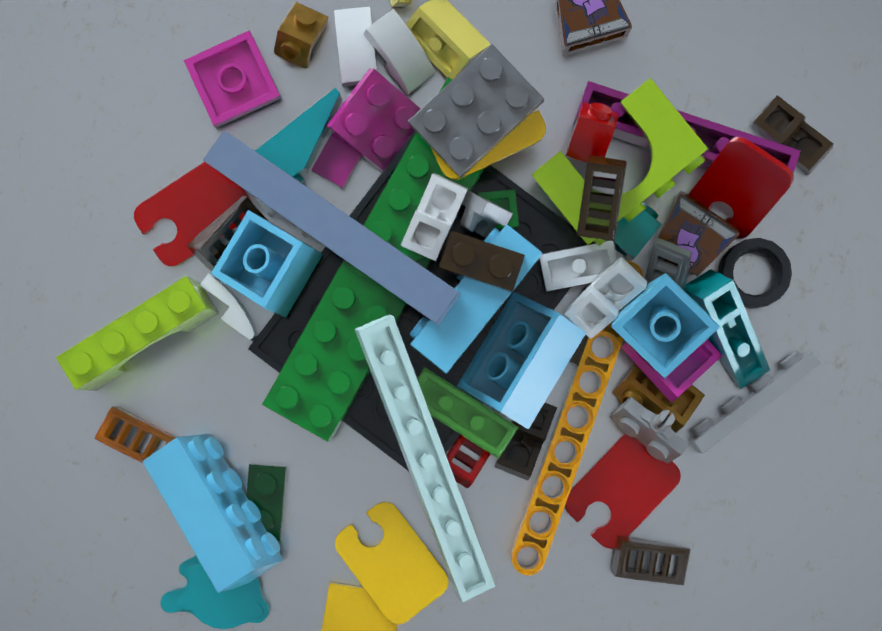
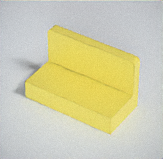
(446, 36)

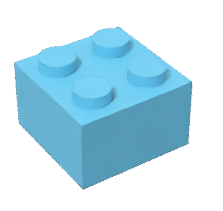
(266, 264)

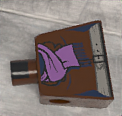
(590, 23)
(697, 230)

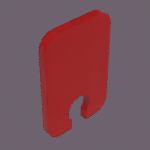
(746, 181)
(192, 205)
(628, 483)

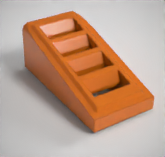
(109, 423)

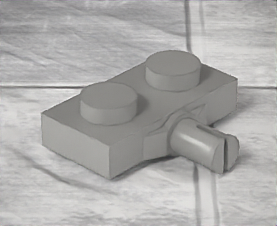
(650, 430)

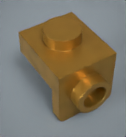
(299, 34)

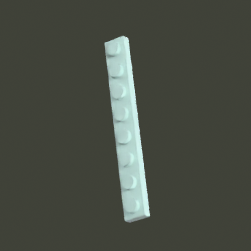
(425, 456)

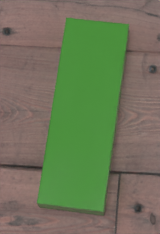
(465, 414)

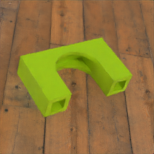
(672, 148)
(102, 354)

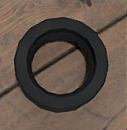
(778, 258)

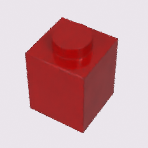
(592, 131)

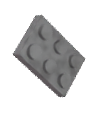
(476, 111)

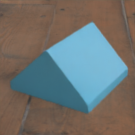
(664, 324)

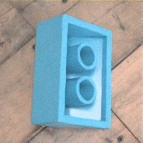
(521, 359)

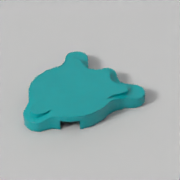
(213, 608)

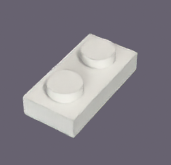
(576, 265)

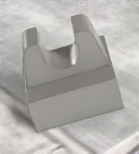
(484, 213)

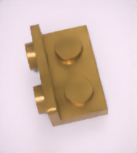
(650, 397)

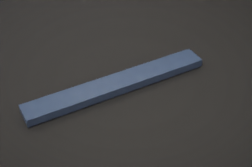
(332, 228)

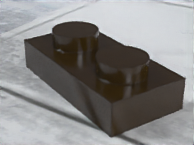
(481, 261)

